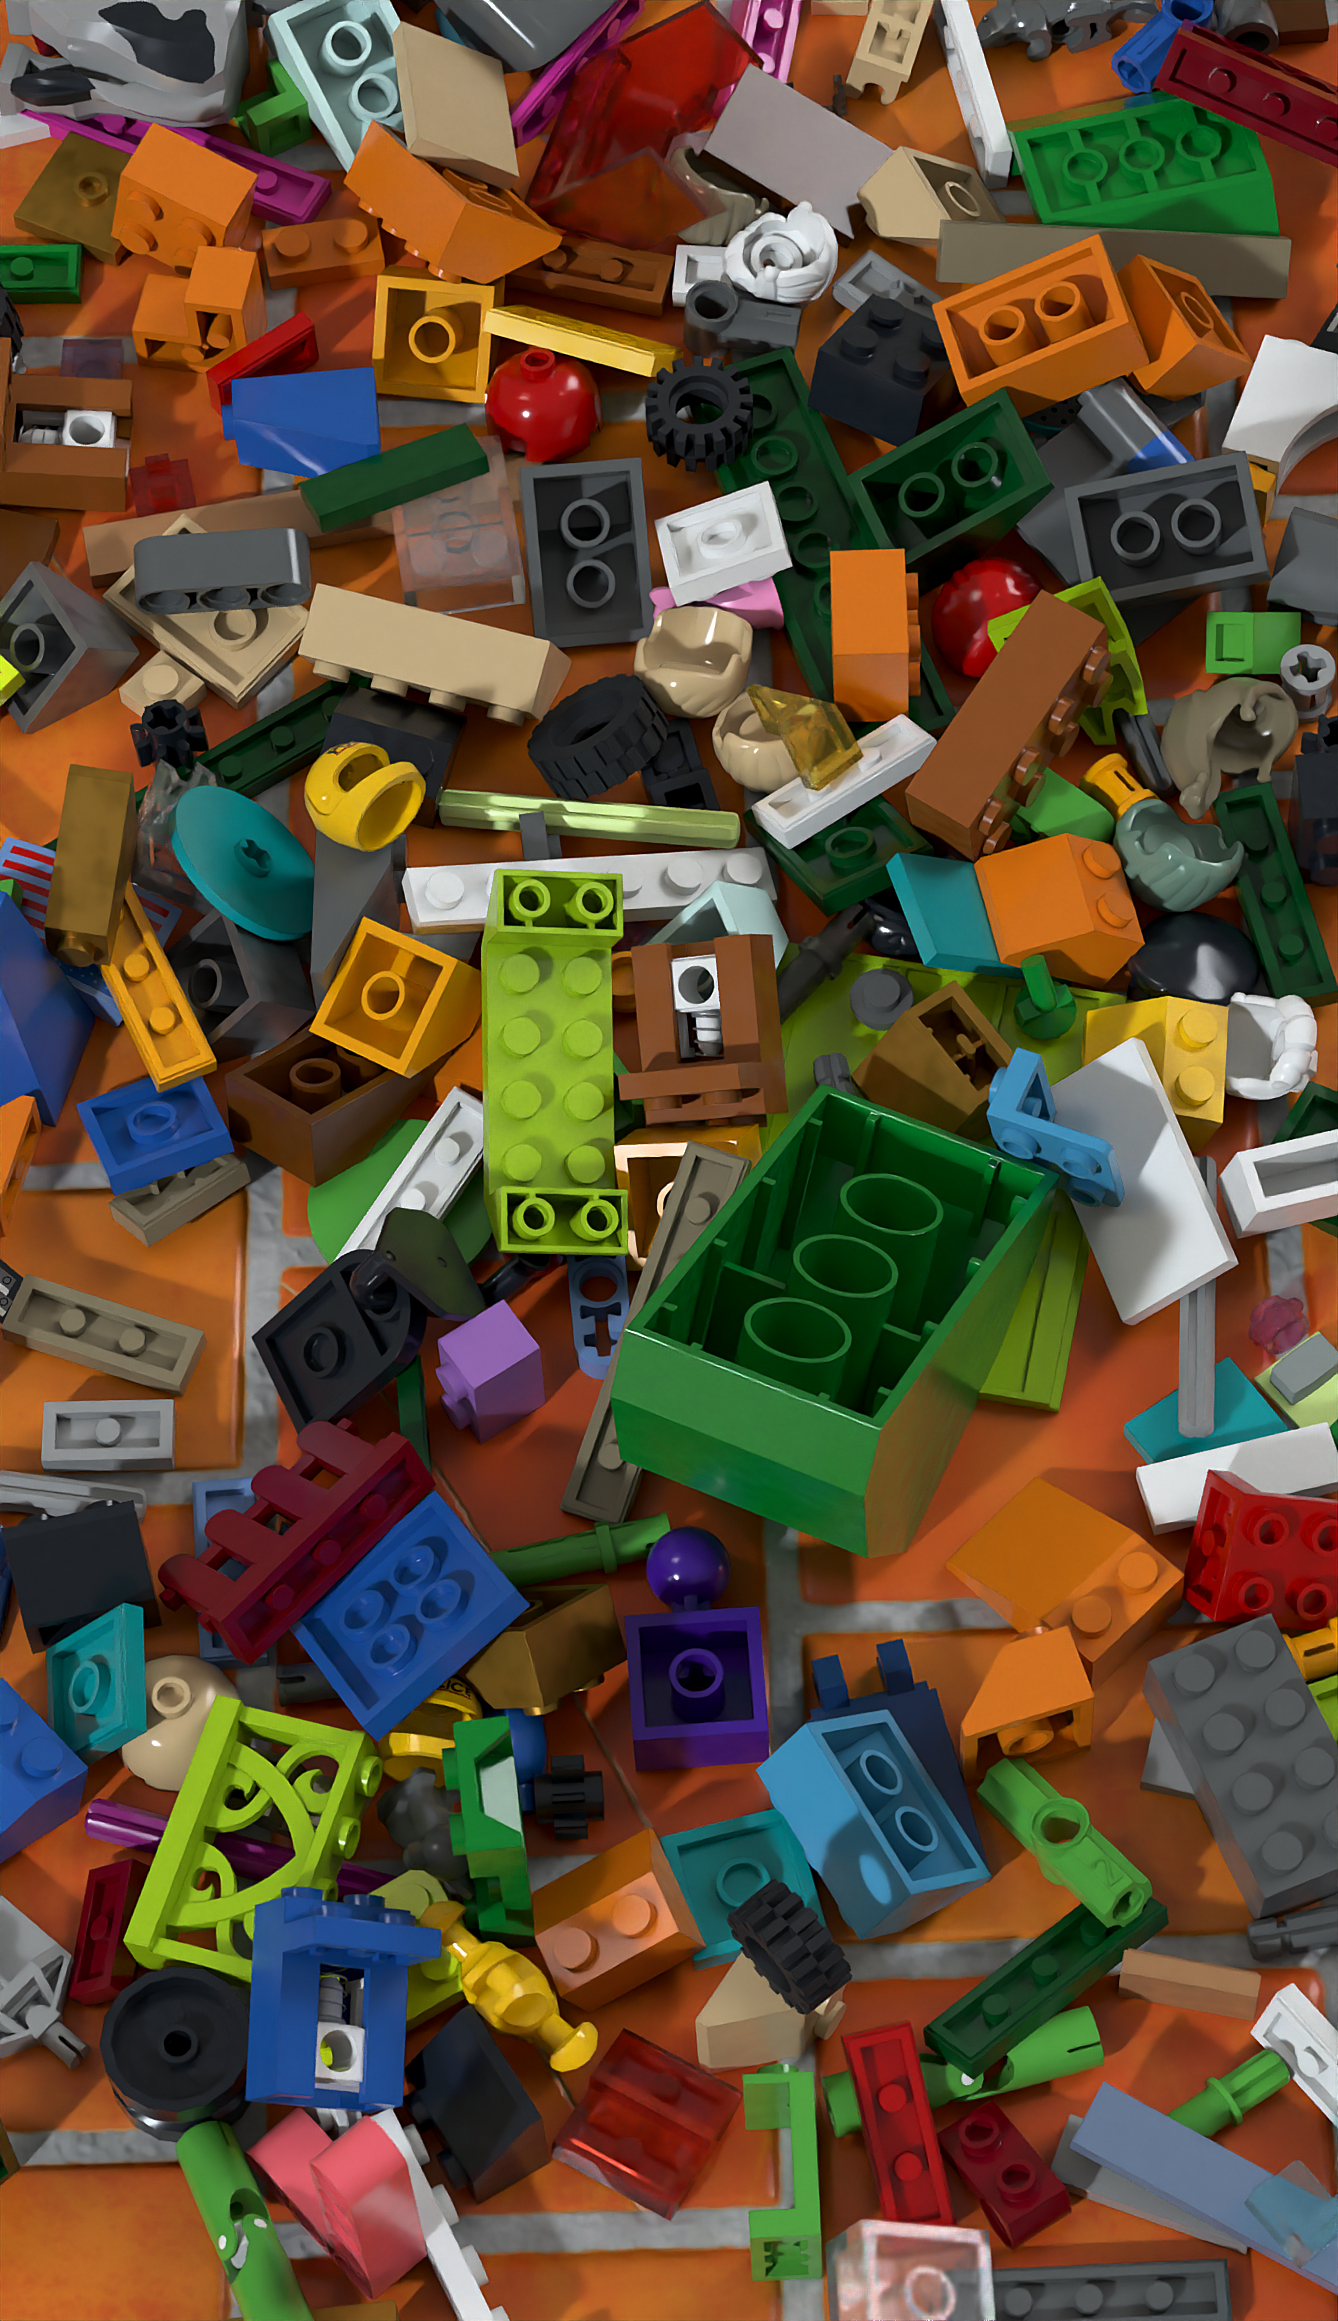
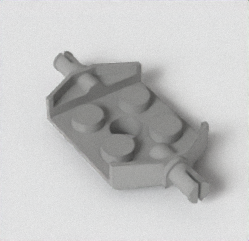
(34, 1989)

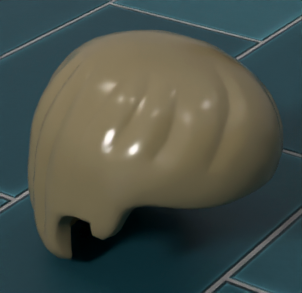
(729, 203)

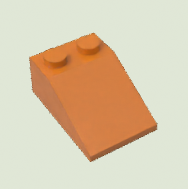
(1070, 1565)

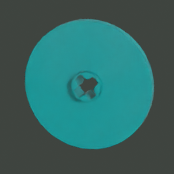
(244, 862)

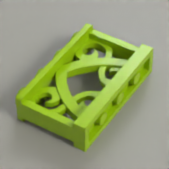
(217, 1768)

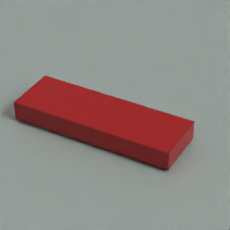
(898, 2125)

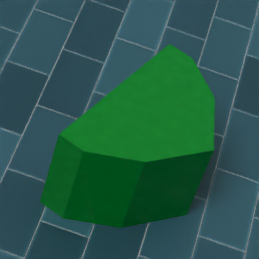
(834, 1324)

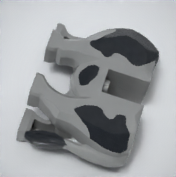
(130, 59)

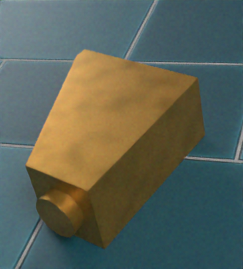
(91, 865)

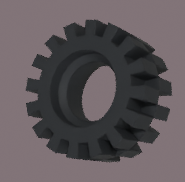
(702, 441)
(789, 1947)

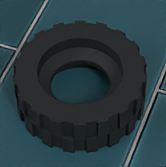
(598, 737)

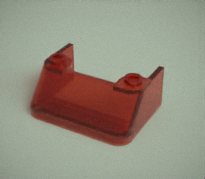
(622, 110)

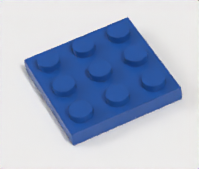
(408, 1615)

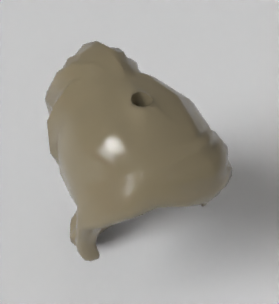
(1226, 731)

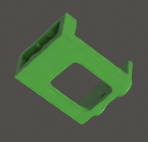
(786, 2241)

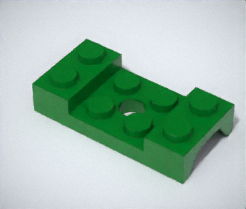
(490, 1831)

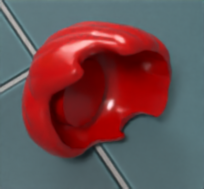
(969, 601)

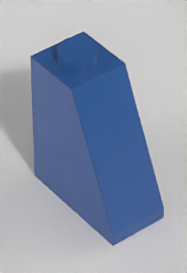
(304, 420)

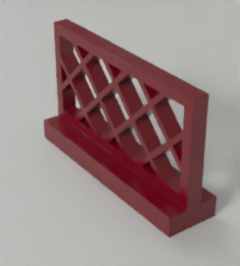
(1252, 90)

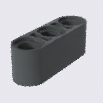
(222, 571)

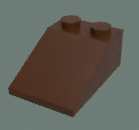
(317, 1105)

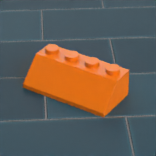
(444, 214)

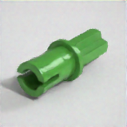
(1233, 2095)

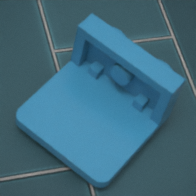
(1023, 1127)

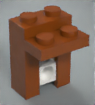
(54, 422)
(678, 1022)

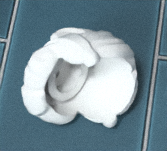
(797, 248)
(1269, 1046)

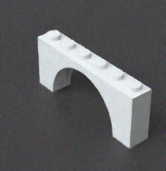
(1285, 406)

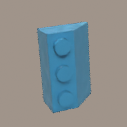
(871, 1822)

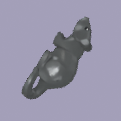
(1072, 22)

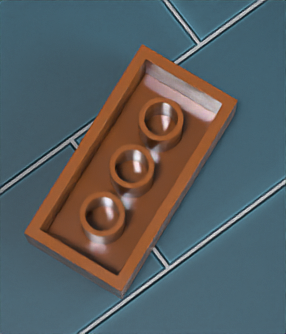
(1010, 730)

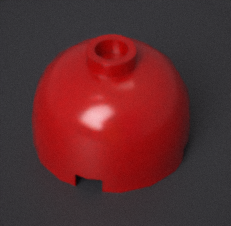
(543, 405)

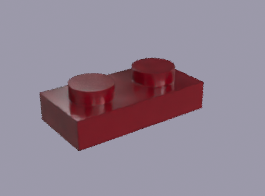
(101, 1958)

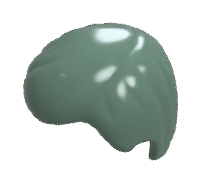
(1172, 861)

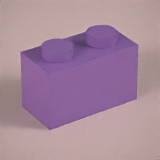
(490, 1373)

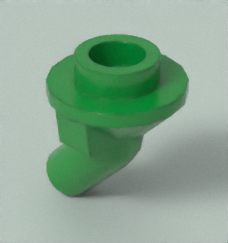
(1043, 1006)

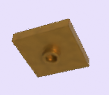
(77, 198)

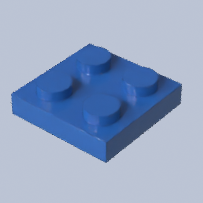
(152, 1133)

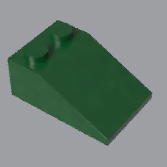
(953, 489)

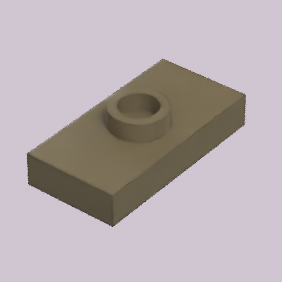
(178, 1198)

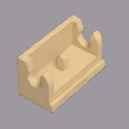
(888, 46)

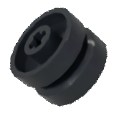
(168, 2017)

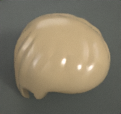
(695, 660)
(749, 752)

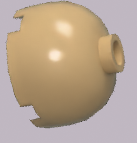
(177, 1707)

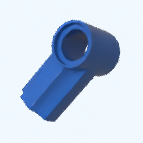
(1143, 55)

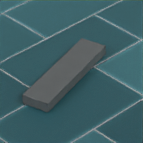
(1115, 2292)

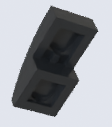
(677, 774)

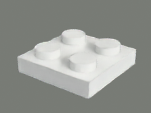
(723, 544)

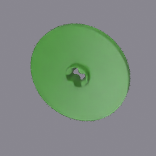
(343, 1201)

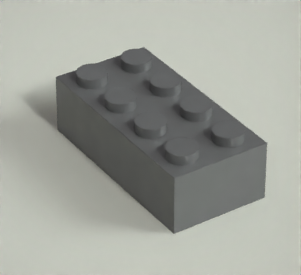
(1254, 1761)

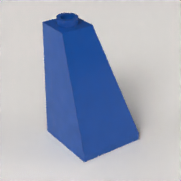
(40, 1019)

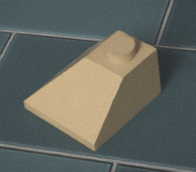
(917, 191)

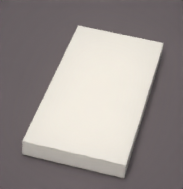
(1166, 1228)

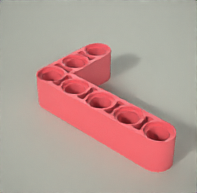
(346, 2195)

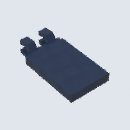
(916, 1714)

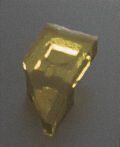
(811, 732)

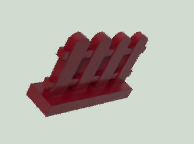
(325, 1541)

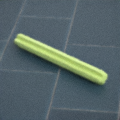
(592, 818)

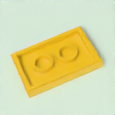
(581, 339)

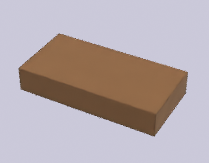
(1189, 1984)

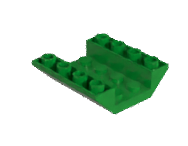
(1144, 167)

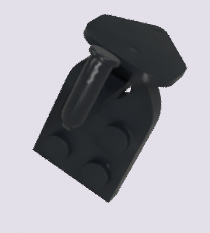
(371, 1313)

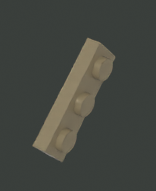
(103, 1335)

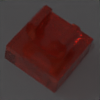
(162, 486)

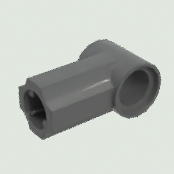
(723, 321)

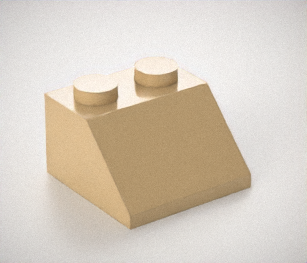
(754, 2026)

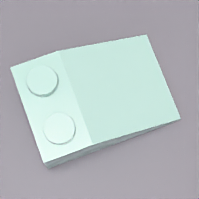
(342, 66)

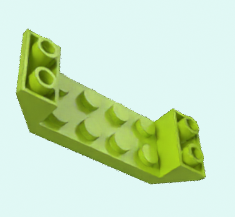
(551, 1063)

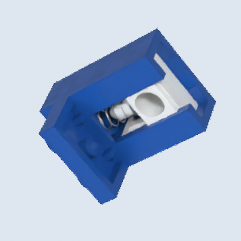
(356, 2016)

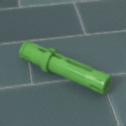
(583, 1551)

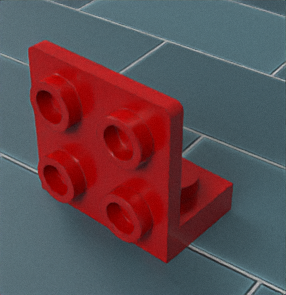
(1263, 1555)

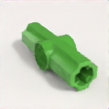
(1086, 1863)

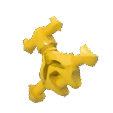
(510, 1991)

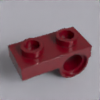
(1005, 2174)

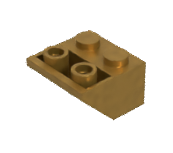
(937, 1064)

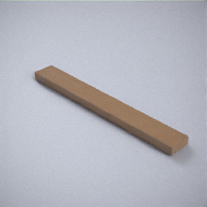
(112, 544)

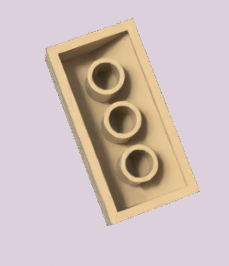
(432, 654)

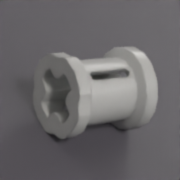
(1315, 678)

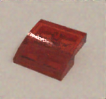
(647, 2124)

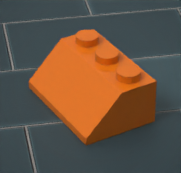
(1042, 330)

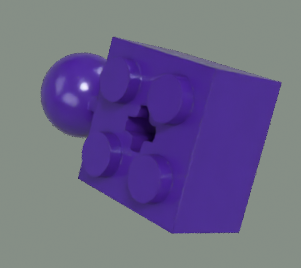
(693, 1649)

